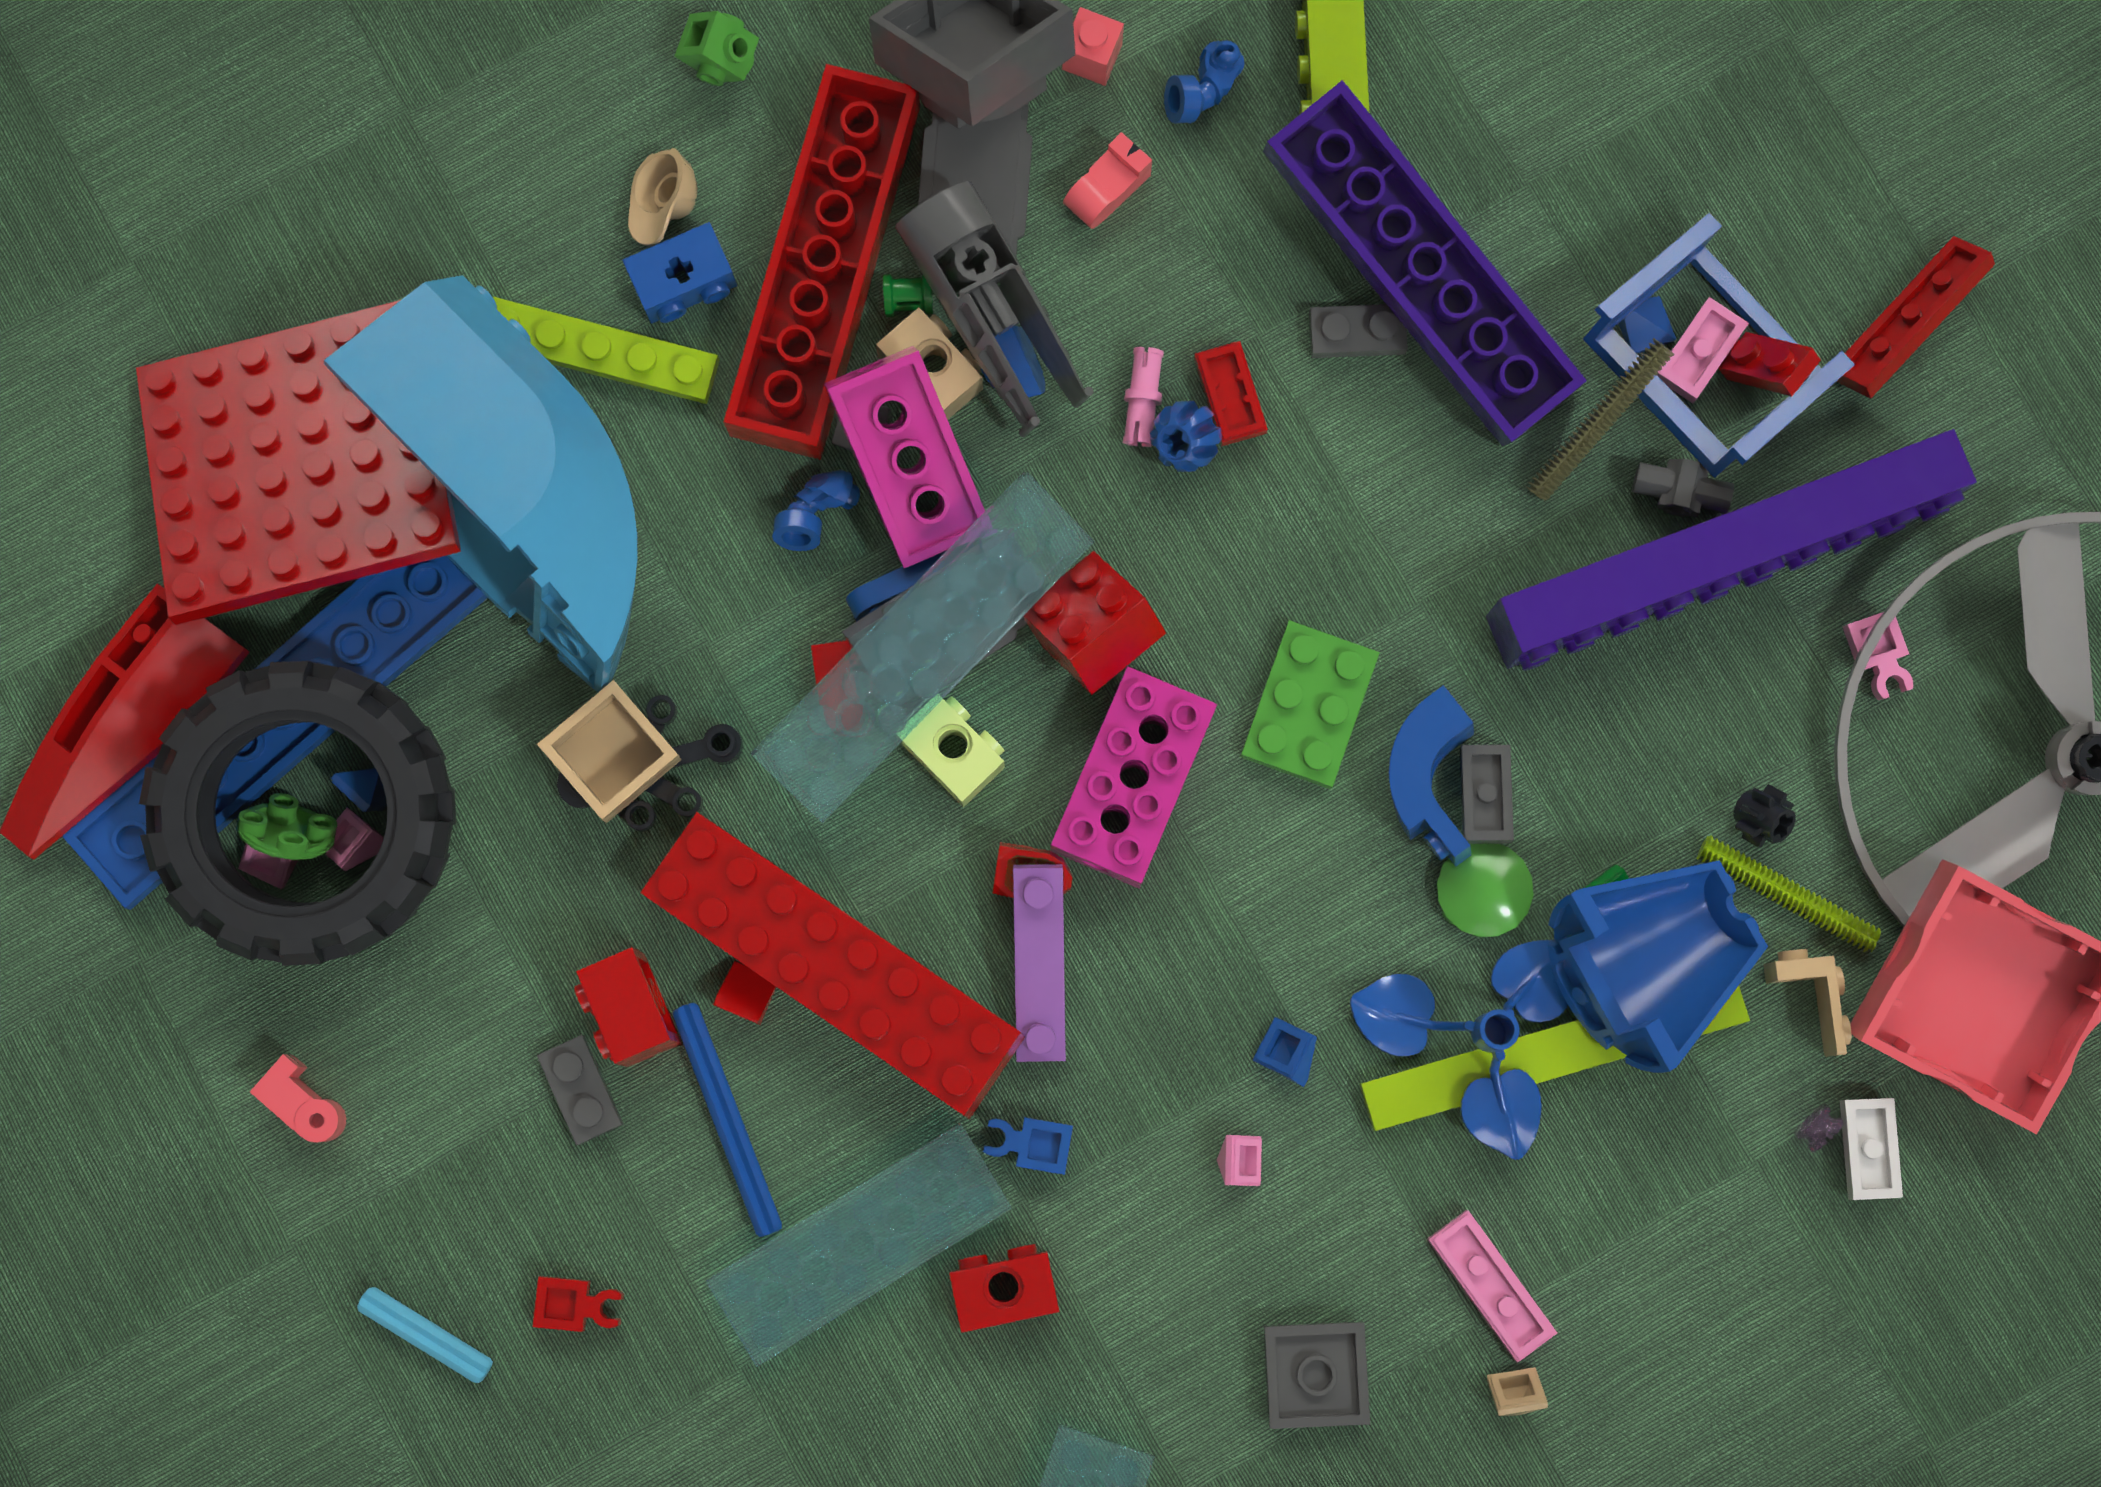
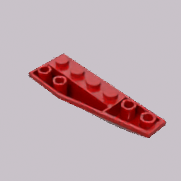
(116, 719)

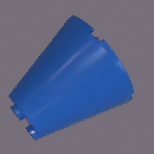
(1652, 959)

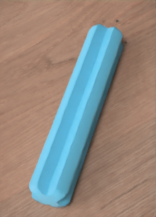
(424, 1335)

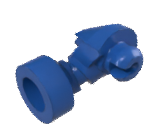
(1217, 71)
(798, 526)

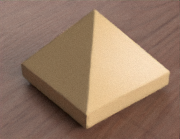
(1517, 1392)

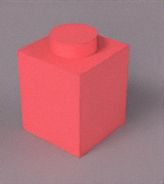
(1096, 46)

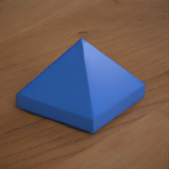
(362, 788)

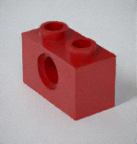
(980, 1309)

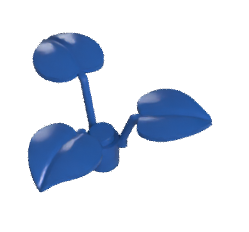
(1498, 1109)

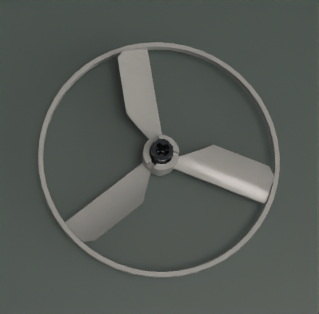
(2020, 827)

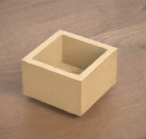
(609, 751)

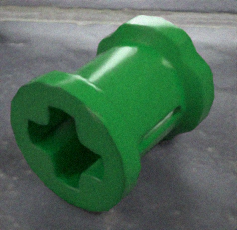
(906, 295)

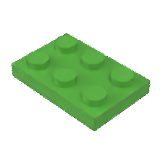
(1310, 704)

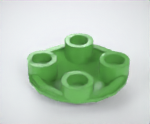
(286, 829)
(1485, 891)

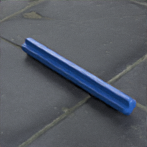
(727, 1119)

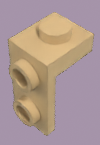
(1829, 986)

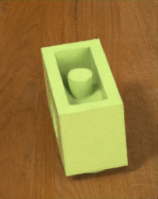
(963, 775)

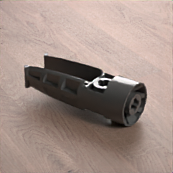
(951, 232)

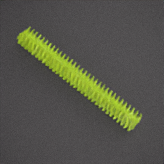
(1790, 894)

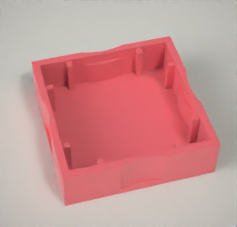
(1985, 996)

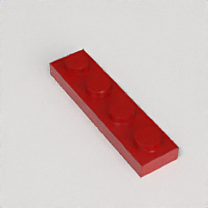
(1915, 315)

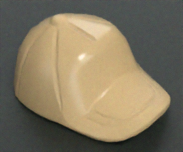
(660, 192)

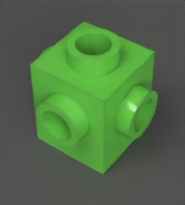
(717, 47)

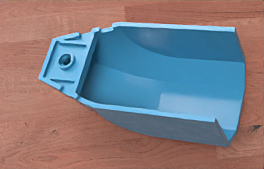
(525, 461)

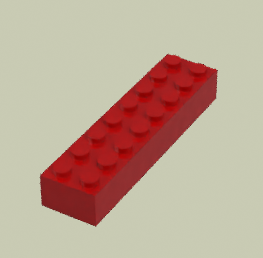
(822, 261)
(833, 965)

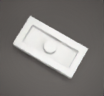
(1871, 1149)

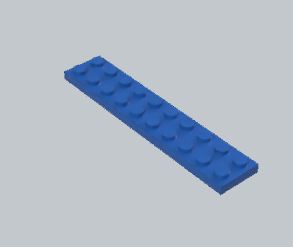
(370, 629)

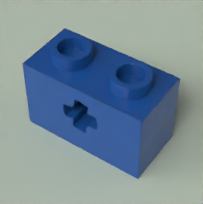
(697, 255)

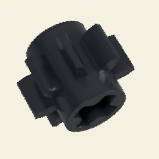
(1764, 816)

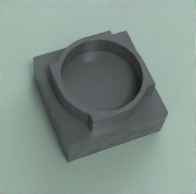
(973, 55)

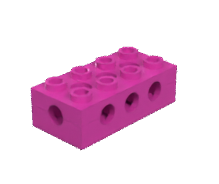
(877, 445)
(1118, 747)

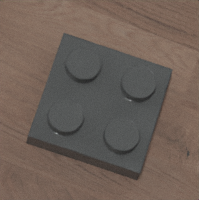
(1316, 1375)

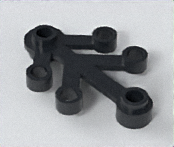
(662, 788)

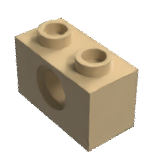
(959, 378)

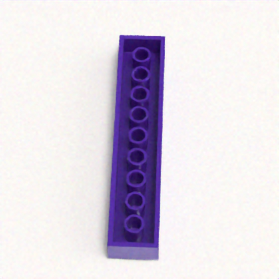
(1731, 549)

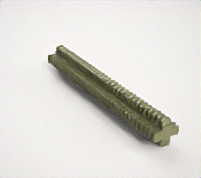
(1600, 420)

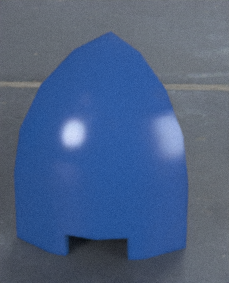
(1022, 359)

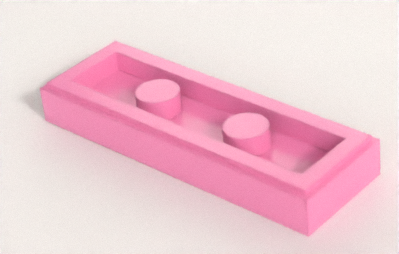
(1492, 1286)

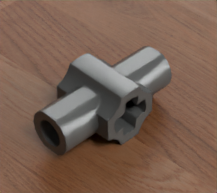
(1683, 487)

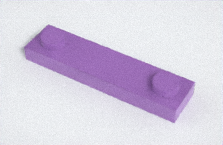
(1039, 962)

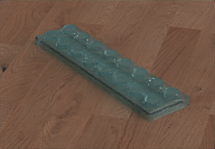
(922, 647)

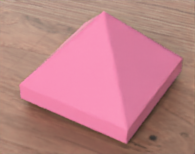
(1241, 1160)

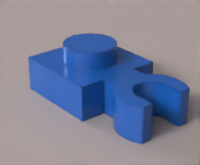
(1039, 1144)

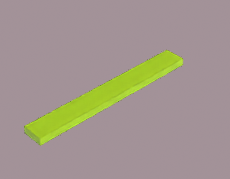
(1540, 1054)

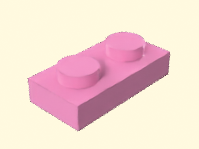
(1702, 349)

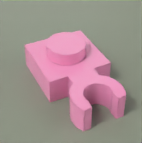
(1885, 655)

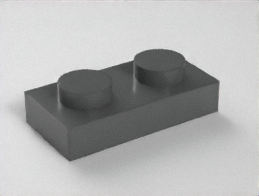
(1356, 331)
(1486, 794)
(580, 1090)

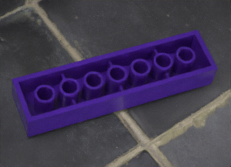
(1423, 264)

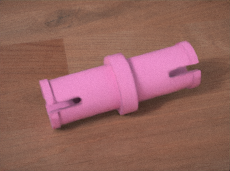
(1143, 396)

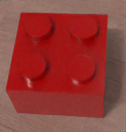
(1093, 622)
(627, 1008)

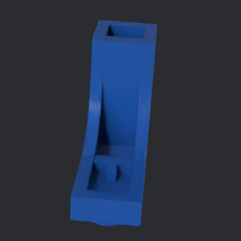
(1419, 747)

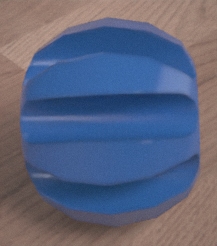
(1185, 436)

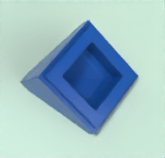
(1647, 323)
(1287, 1051)

